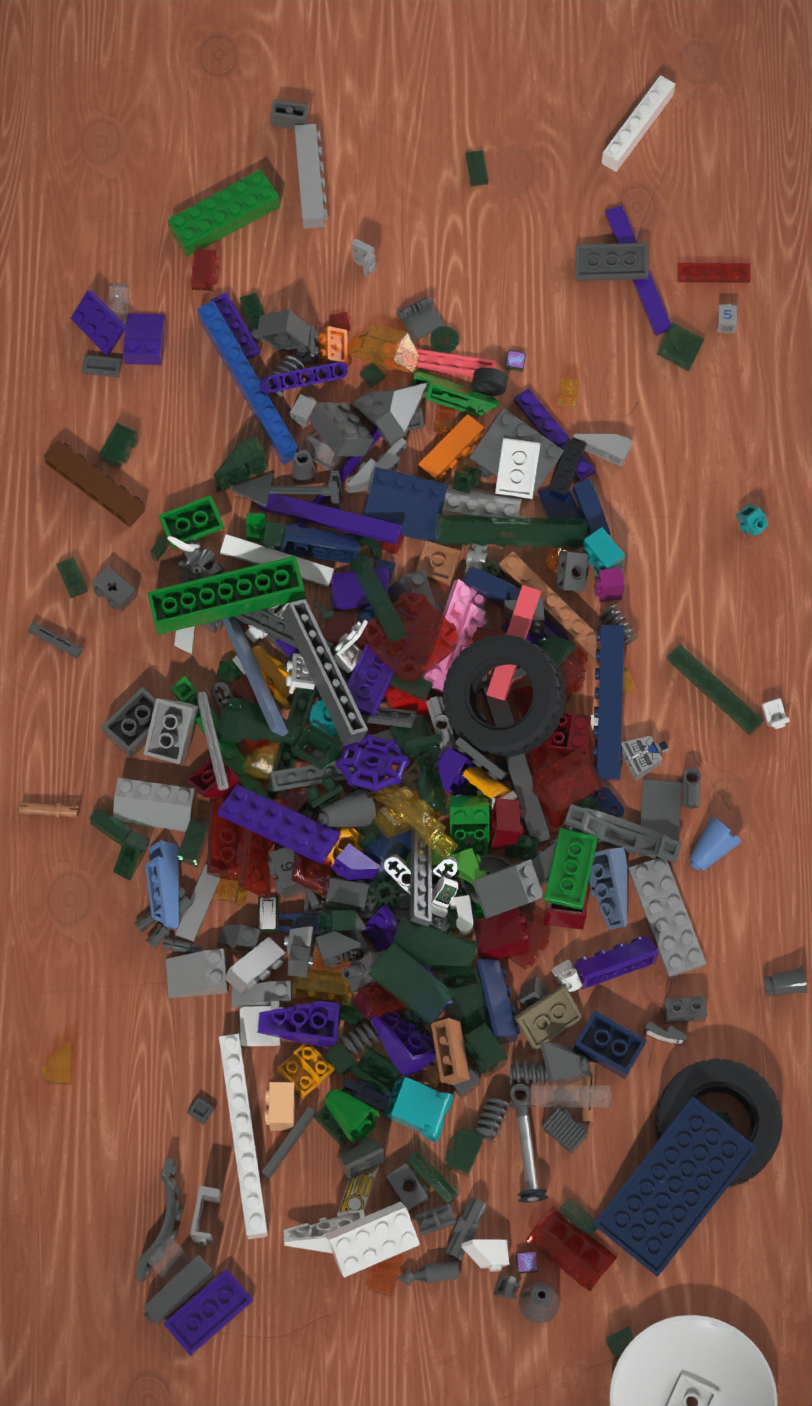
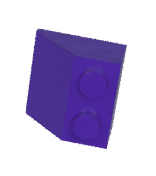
(451, 770)

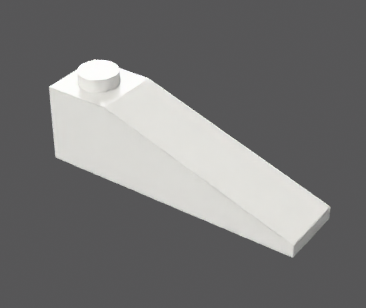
(313, 1236)

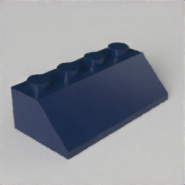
(319, 544)
(496, 999)

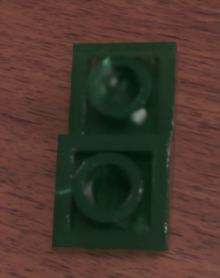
(252, 309)

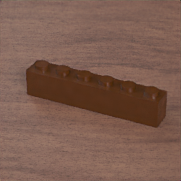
(94, 483)

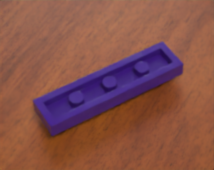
(236, 325)

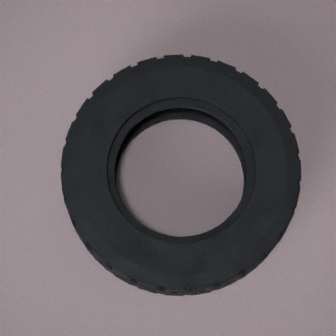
(462, 685)
(738, 1082)

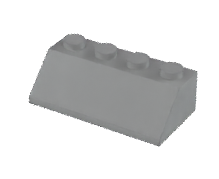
(480, 503)
(153, 804)

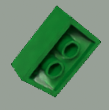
(191, 521)

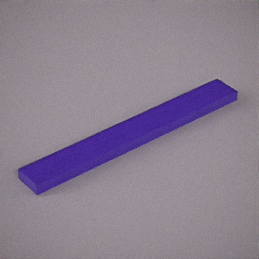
(645, 287)
(332, 518)

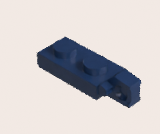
(368, 1094)

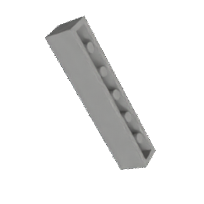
(309, 176)

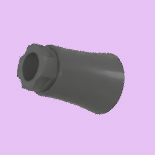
(303, 469)
(786, 982)

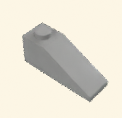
(607, 446)
(264, 994)

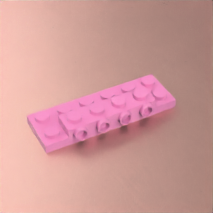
(467, 613)

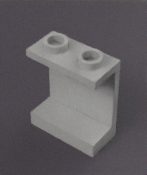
(208, 1195)

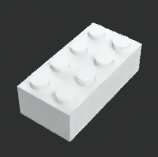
(372, 1239)

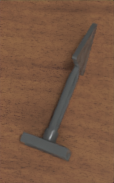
(261, 487)

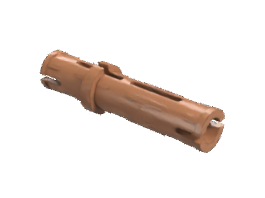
(49, 810)
(588, 1112)

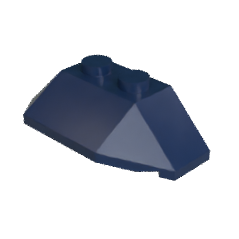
(384, 847)

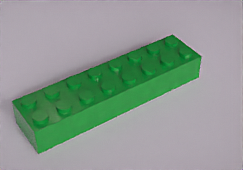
(226, 595)

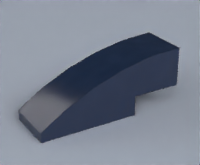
(590, 506)

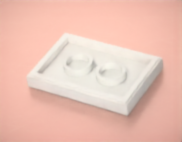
(517, 468)

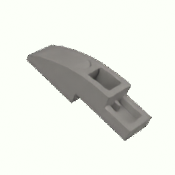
(388, 461)

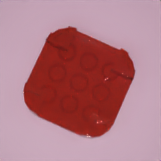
(428, 639)

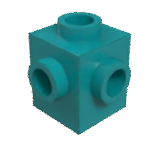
(752, 520)

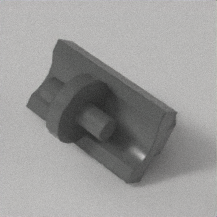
(435, 1219)

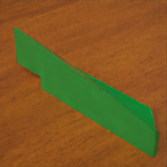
(454, 395)

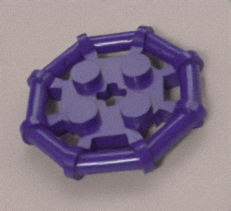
(377, 750)

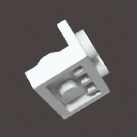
(298, 674)

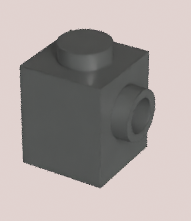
(299, 961)

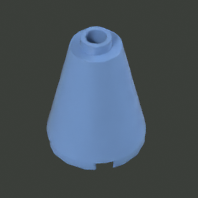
(712, 845)

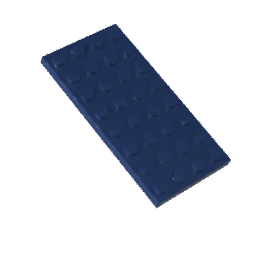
(675, 1186)

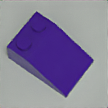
(144, 339)

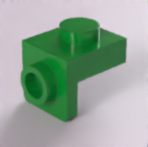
(252, 526)

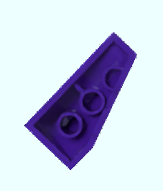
(307, 1024)
(405, 1046)

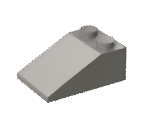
(197, 974)

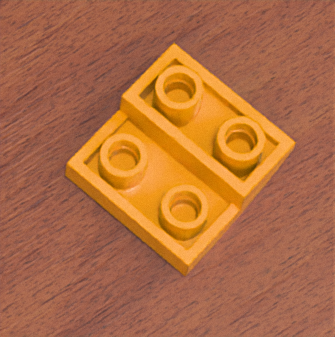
(489, 786)
(306, 1069)

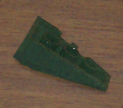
(246, 720)
(432, 946)

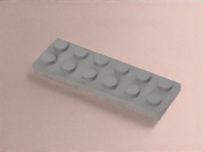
(667, 917)

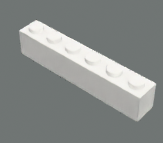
(638, 123)

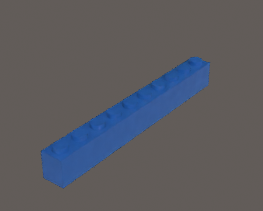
(247, 382)

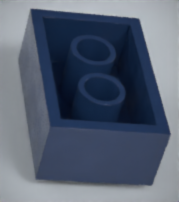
(610, 1044)

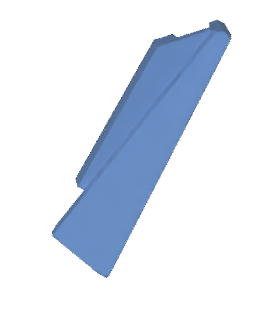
(163, 883)

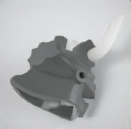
(199, 563)

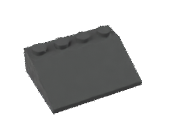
(506, 425)

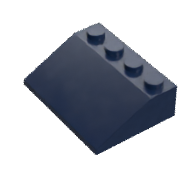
(405, 502)

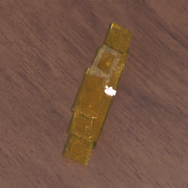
(417, 814)

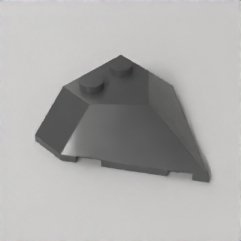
(390, 409)

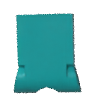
(418, 1107)

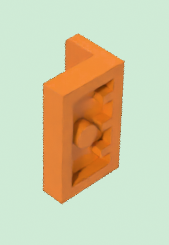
(333, 346)

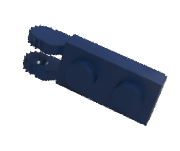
(300, 921)

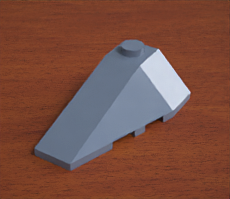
(609, 885)

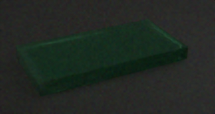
(411, 983)

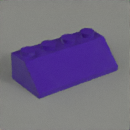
(616, 962)

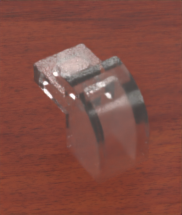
(119, 300)

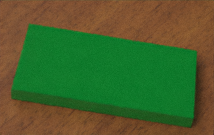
(570, 868)

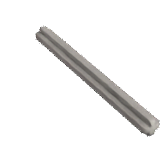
(212, 741)

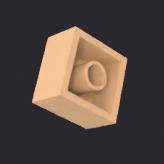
(281, 1102)

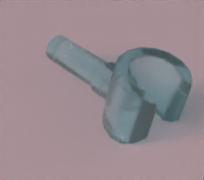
(325, 613)

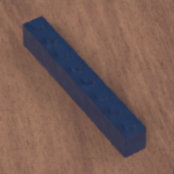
(609, 702)

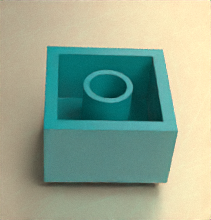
(603, 552)

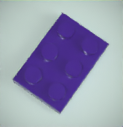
(98, 322)

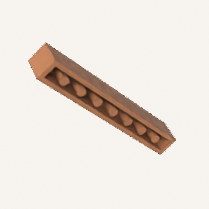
(555, 609)

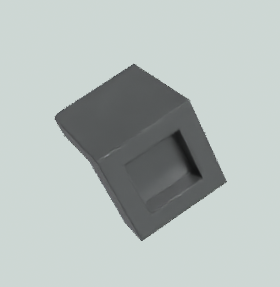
(532, 992)

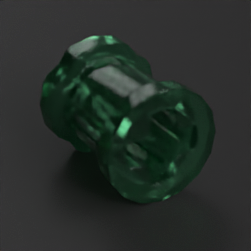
(488, 567)

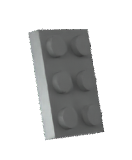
(481, 760)

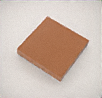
(438, 562)

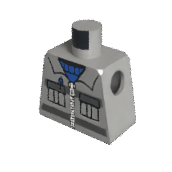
(642, 755)

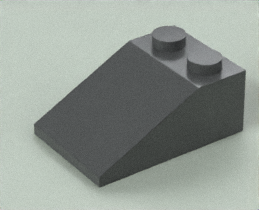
(508, 888)
(360, 1158)

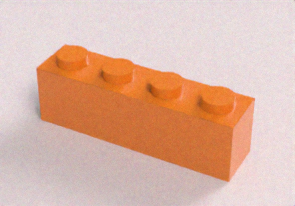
(451, 449)

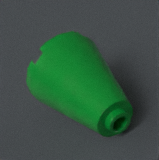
(351, 1114)

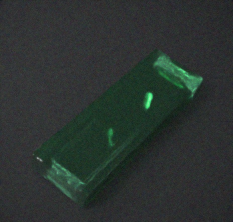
(432, 1177)

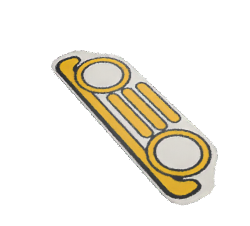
(358, 1191)

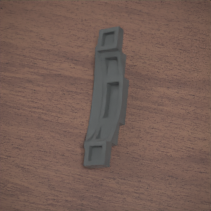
(622, 833)
(173, 1214)

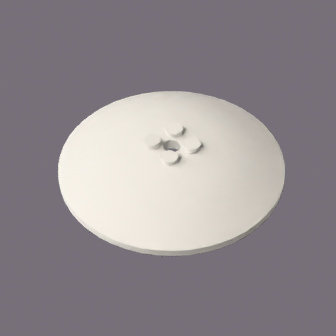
(695, 1360)

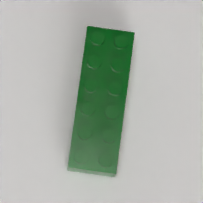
(223, 213)

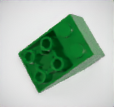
(470, 823)

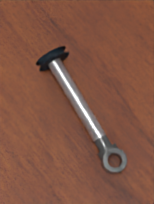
(532, 1192)

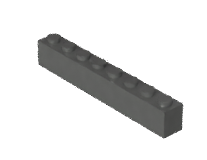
(324, 672)

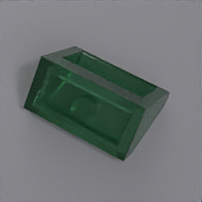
(321, 741)

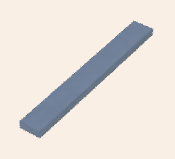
(255, 676)

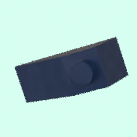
(491, 587)

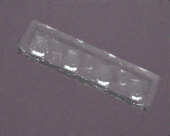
(570, 1096)

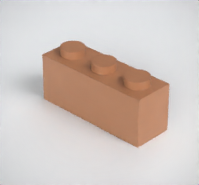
(450, 1051)

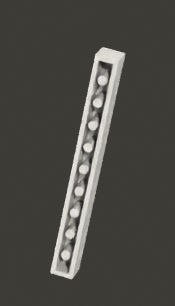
(243, 1137)

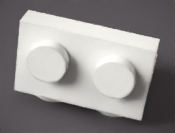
(346, 652)
(249, 1026)

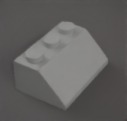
(170, 730)

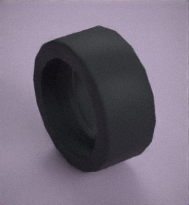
(489, 381)

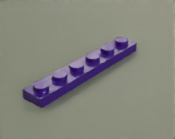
(549, 428)

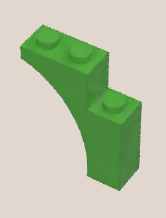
(467, 864)

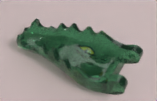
(430, 787)

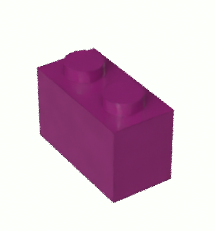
(609, 585)

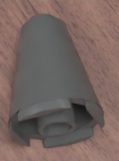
(349, 811)
(538, 1309)

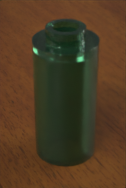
(109, 826)

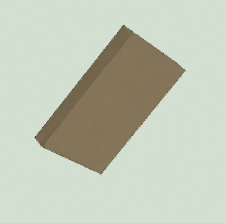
(548, 1017)

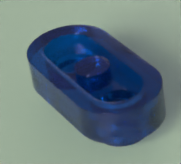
(608, 803)

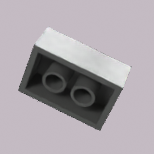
(341, 429)
(131, 723)

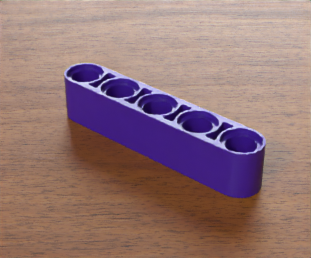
(296, 381)

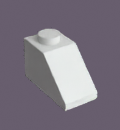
(488, 1253)

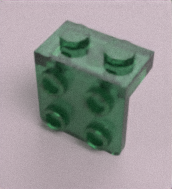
(417, 738)

